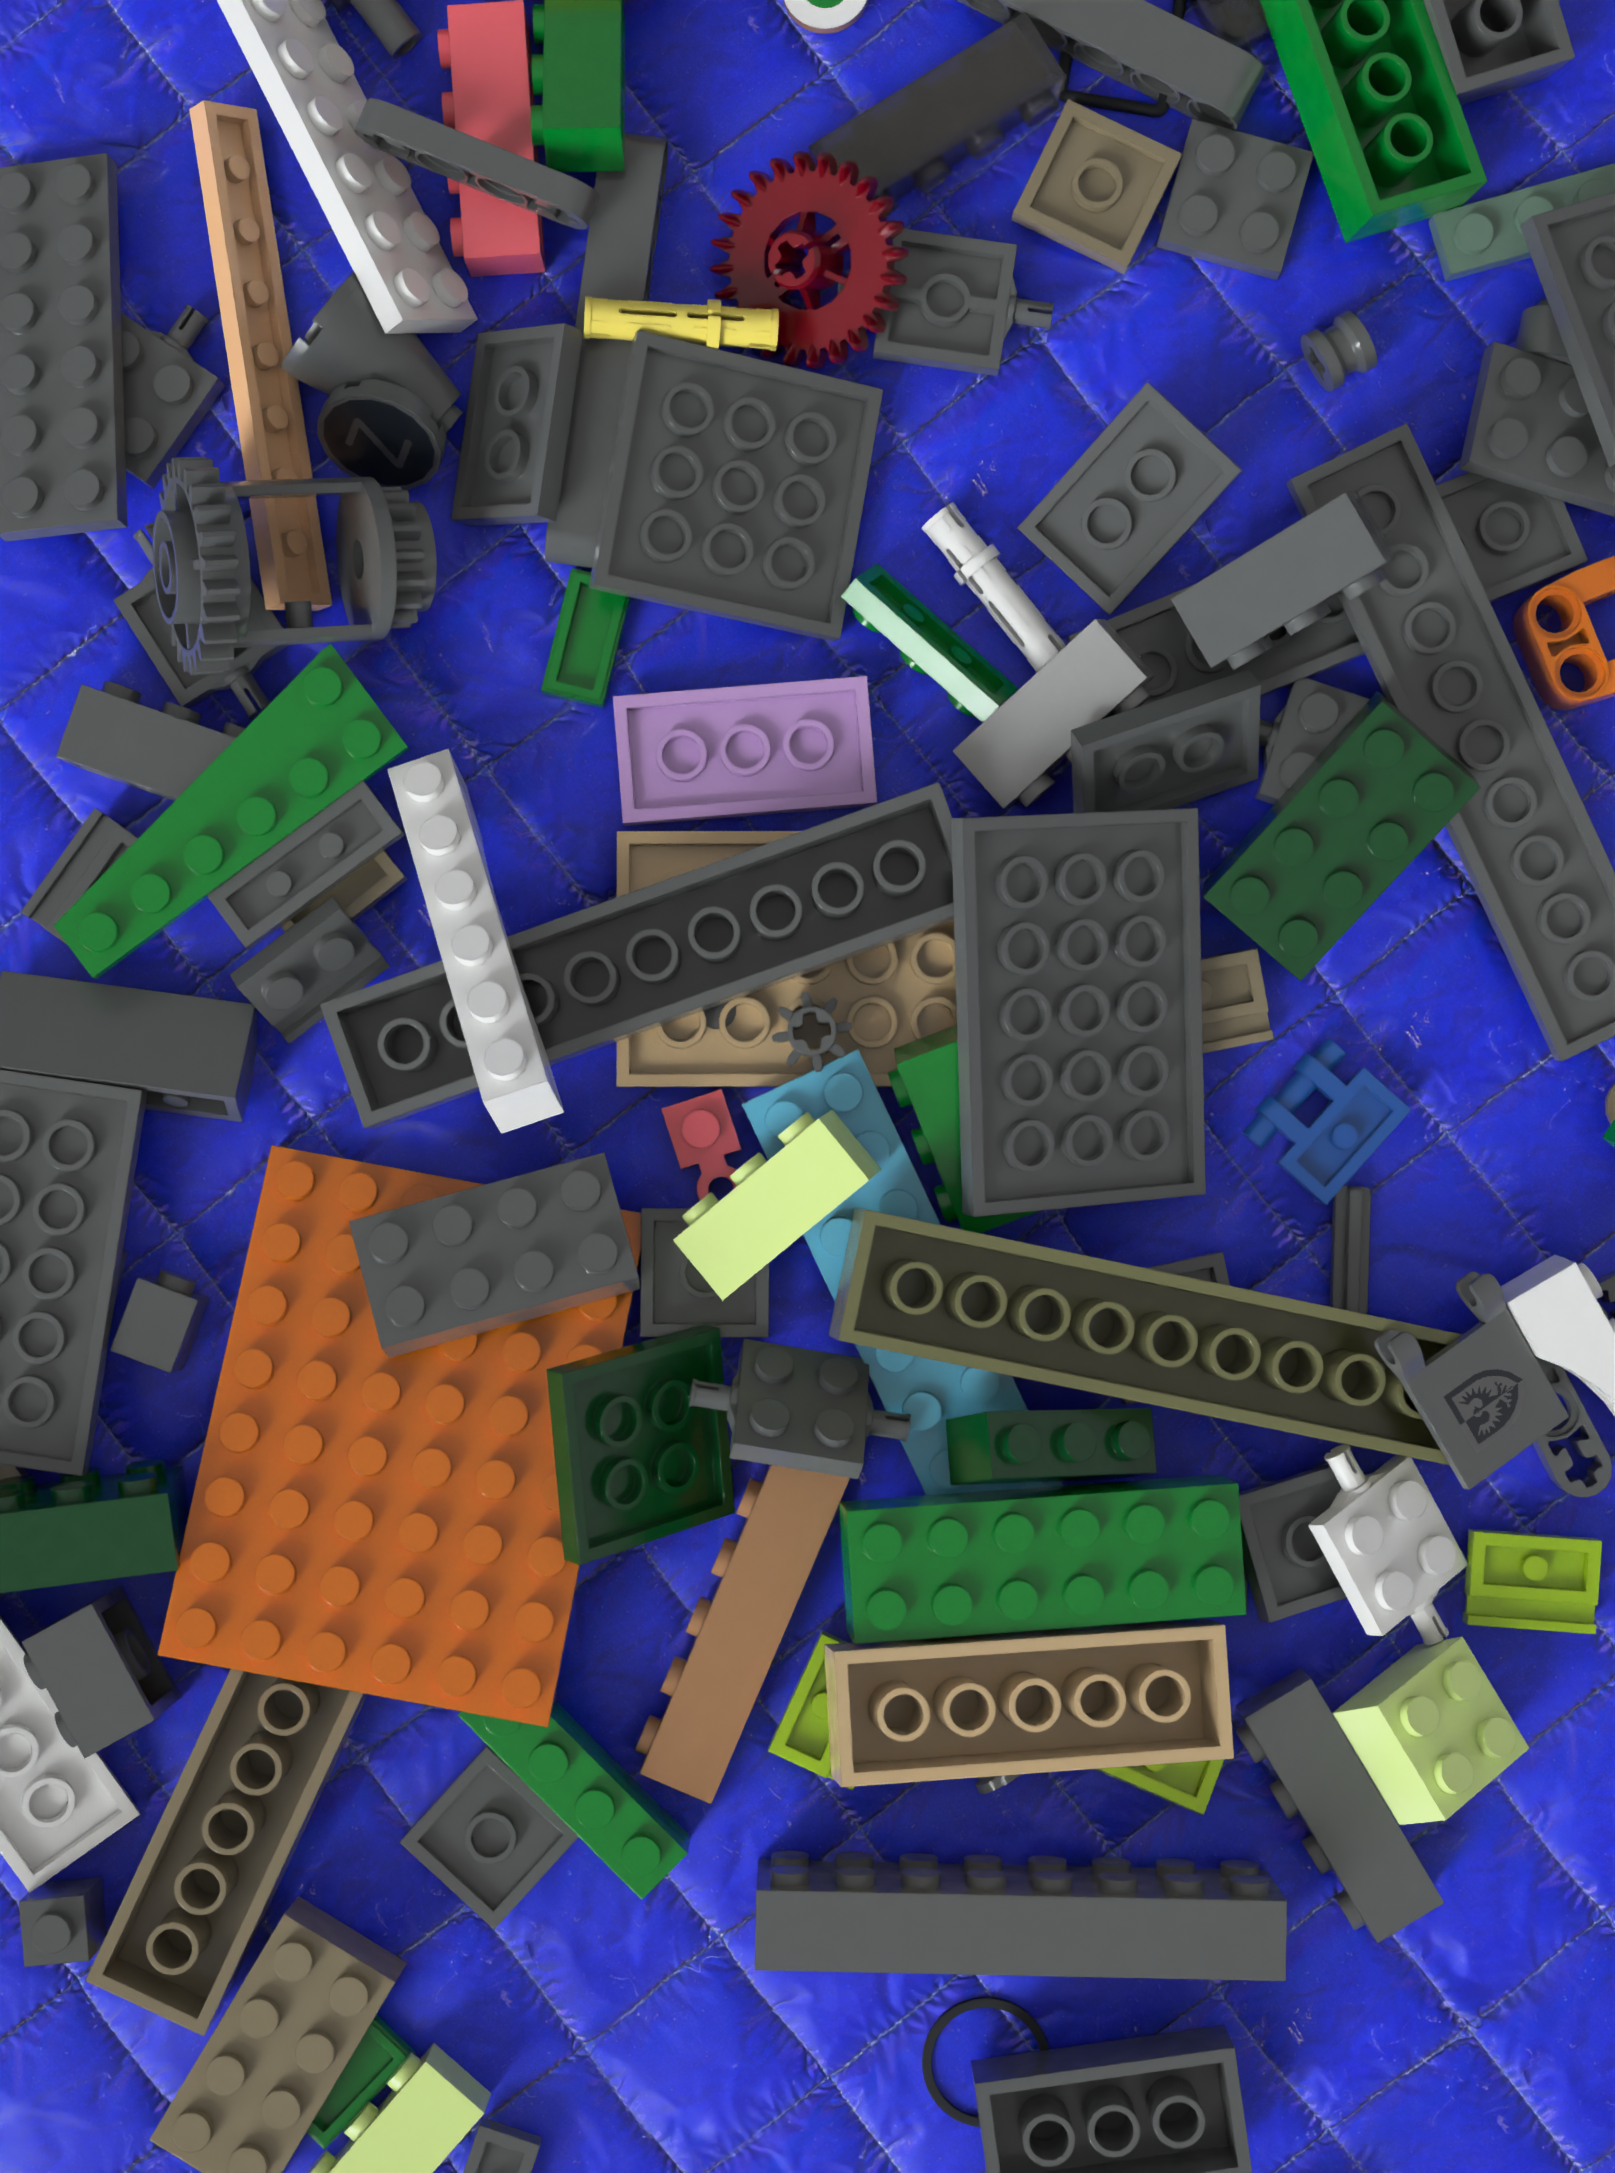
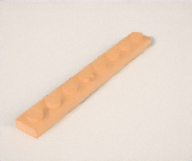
(256, 344)

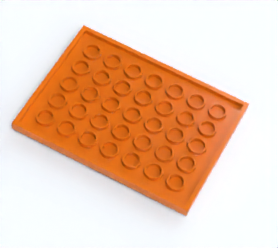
(371, 1507)

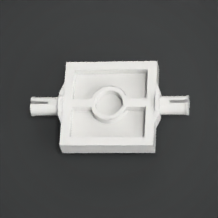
(1387, 1544)

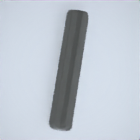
(1350, 1249)

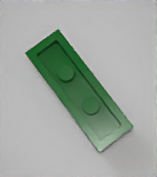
(928, 643)

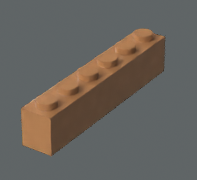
(738, 1629)

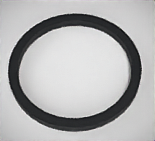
(943, 2020)

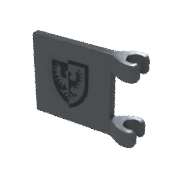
(1481, 1391)

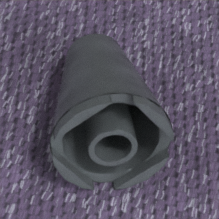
(352, 346)

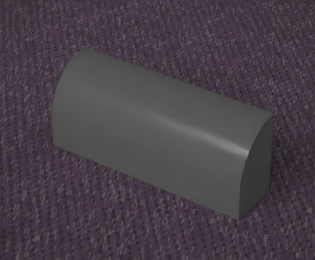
(178, 1047)

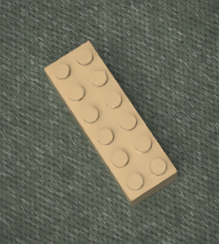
(1028, 1702)

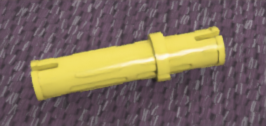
(694, 323)

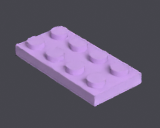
(745, 750)

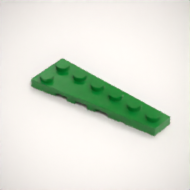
(264, 786)

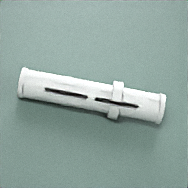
(988, 579)

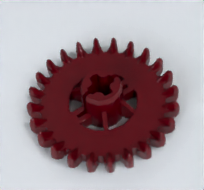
(768, 265)

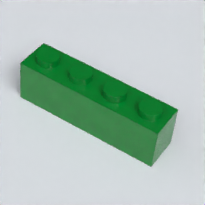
(589, 1795)

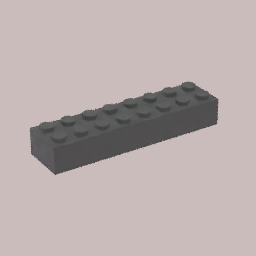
(1019, 1917)

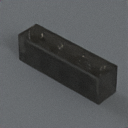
(951, 112)

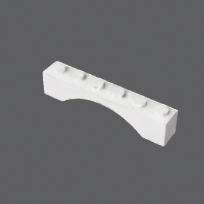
(473, 943)
(1564, 1322)

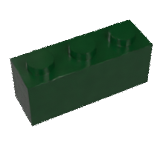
(1050, 1446)

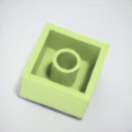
(1431, 1731)

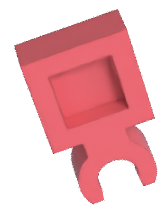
(703, 1136)

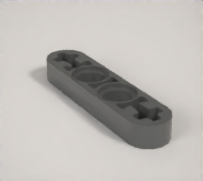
(477, 163)

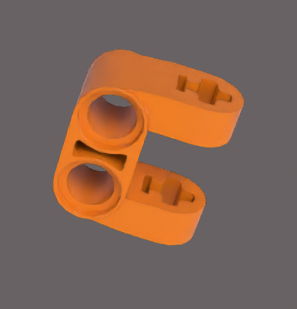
(1574, 642)

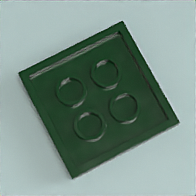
(633, 1449)

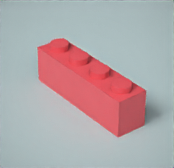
(491, 101)

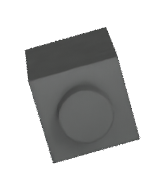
(161, 1321)
(63, 1922)

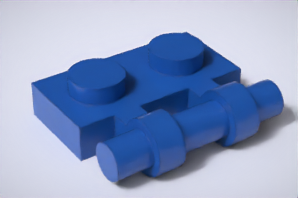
(1340, 1135)

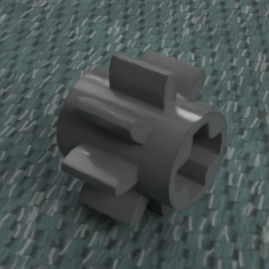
(823, 1017)

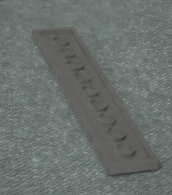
(1461, 684)

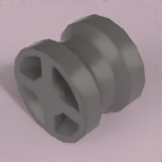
(1339, 351)

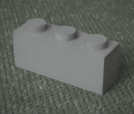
(1033, 728)

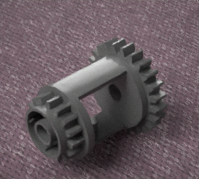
(205, 564)

